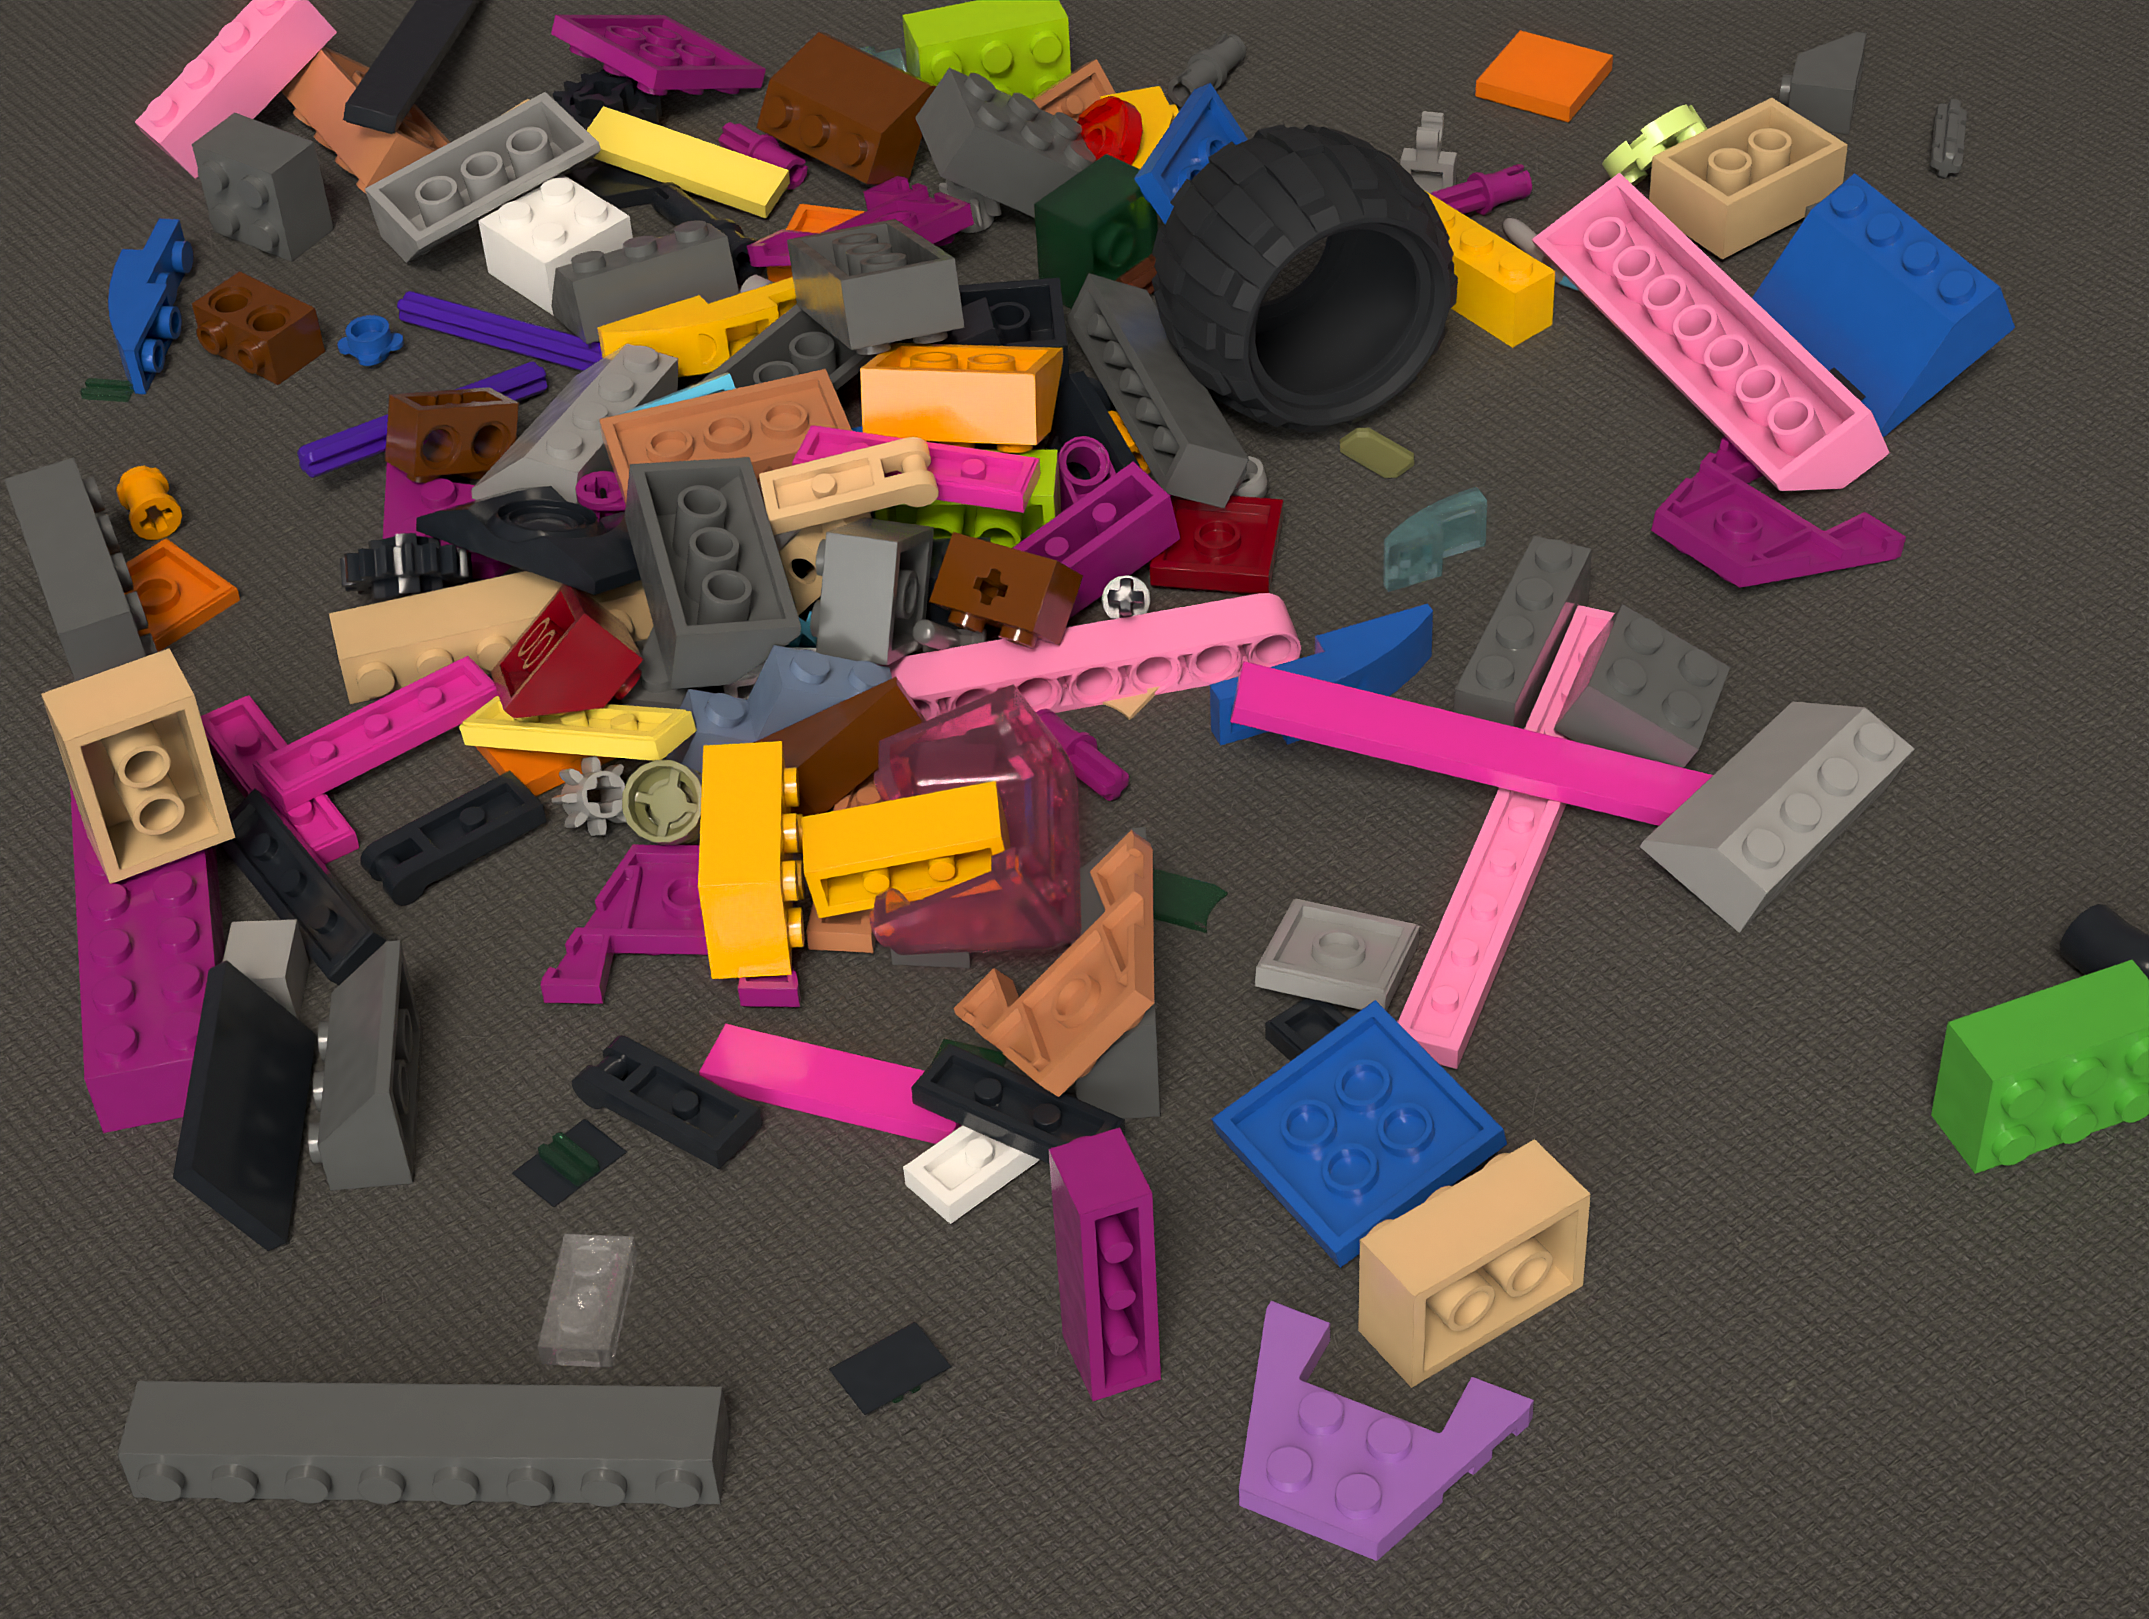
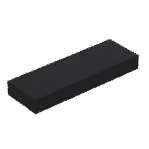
(1006, 1104)

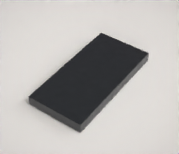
(245, 1106)

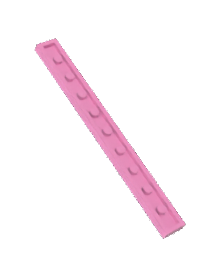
(1494, 881)

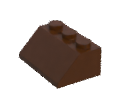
(847, 109)

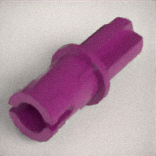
(764, 148)
(1488, 190)
(1088, 763)

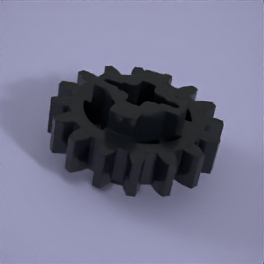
(615, 92)
(405, 567)

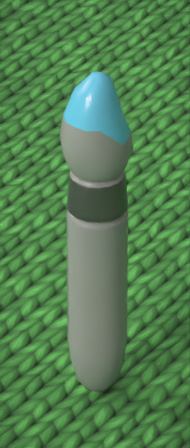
(1522, 236)

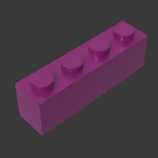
(1106, 1263)

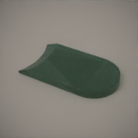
(1184, 900)

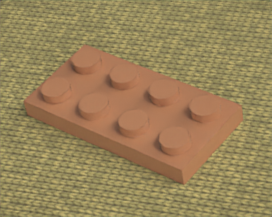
(750, 421)

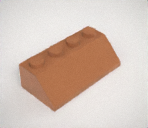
(370, 154)

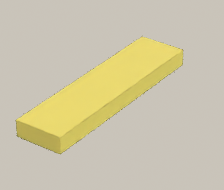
(688, 162)
(604, 732)

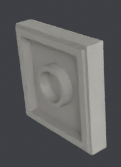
(1337, 955)

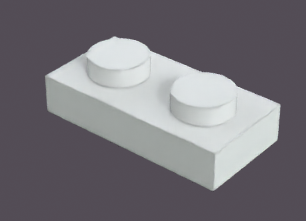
(963, 1171)

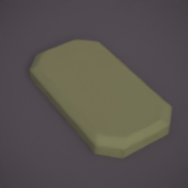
(1376, 452)

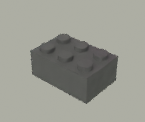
(1000, 141)

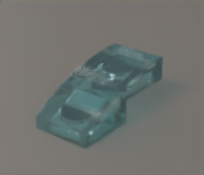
(1440, 530)

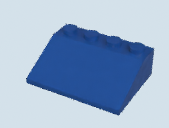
(1882, 301)

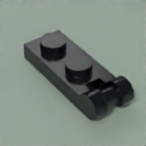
(451, 837)
(668, 1101)

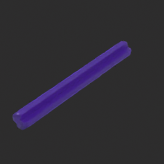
(498, 331)
(370, 437)

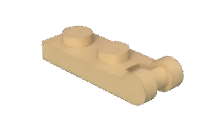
(849, 485)

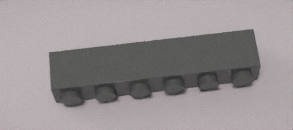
(1156, 394)

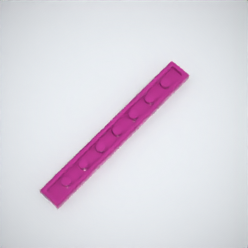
(1461, 745)

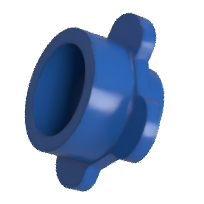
(369, 340)

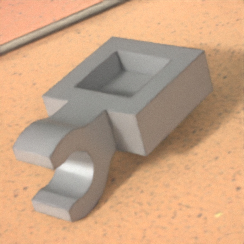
(1427, 163)

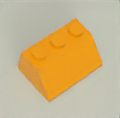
(962, 394)

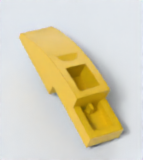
(702, 332)

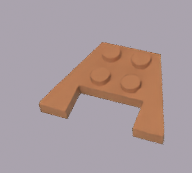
(1089, 991)

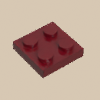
(1222, 546)

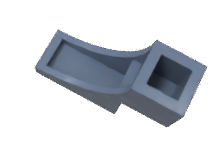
(787, 691)

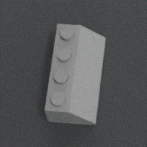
(478, 175)
(567, 435)
(1777, 806)

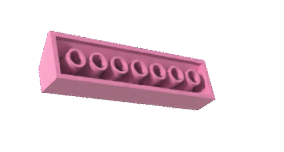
(1713, 341)

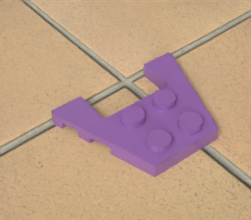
(1347, 1466)

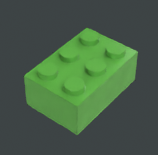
(2046, 1068)

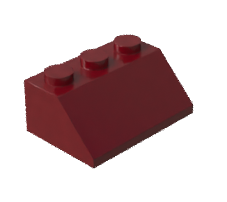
(567, 659)

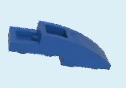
(143, 301)
(1364, 656)

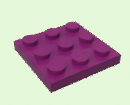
(658, 53)

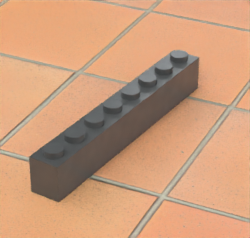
(426, 1442)

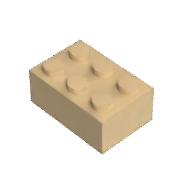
(1746, 177)
(139, 765)
(1472, 1261)

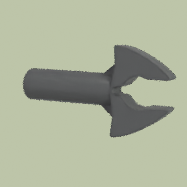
(939, 637)

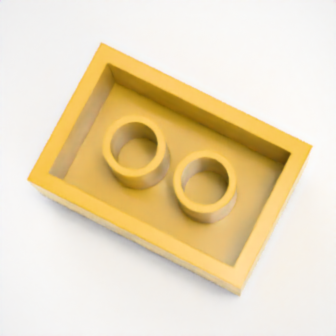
(748, 860)

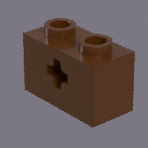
(1036, 589)

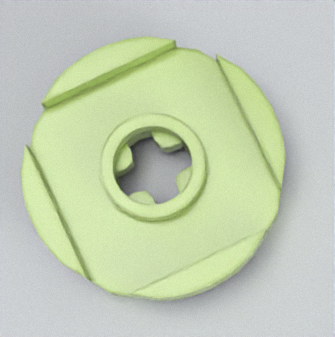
(1657, 137)

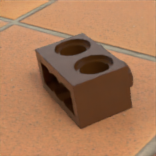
(258, 328)
(452, 422)

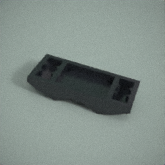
(543, 536)

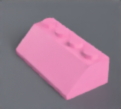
(235, 74)

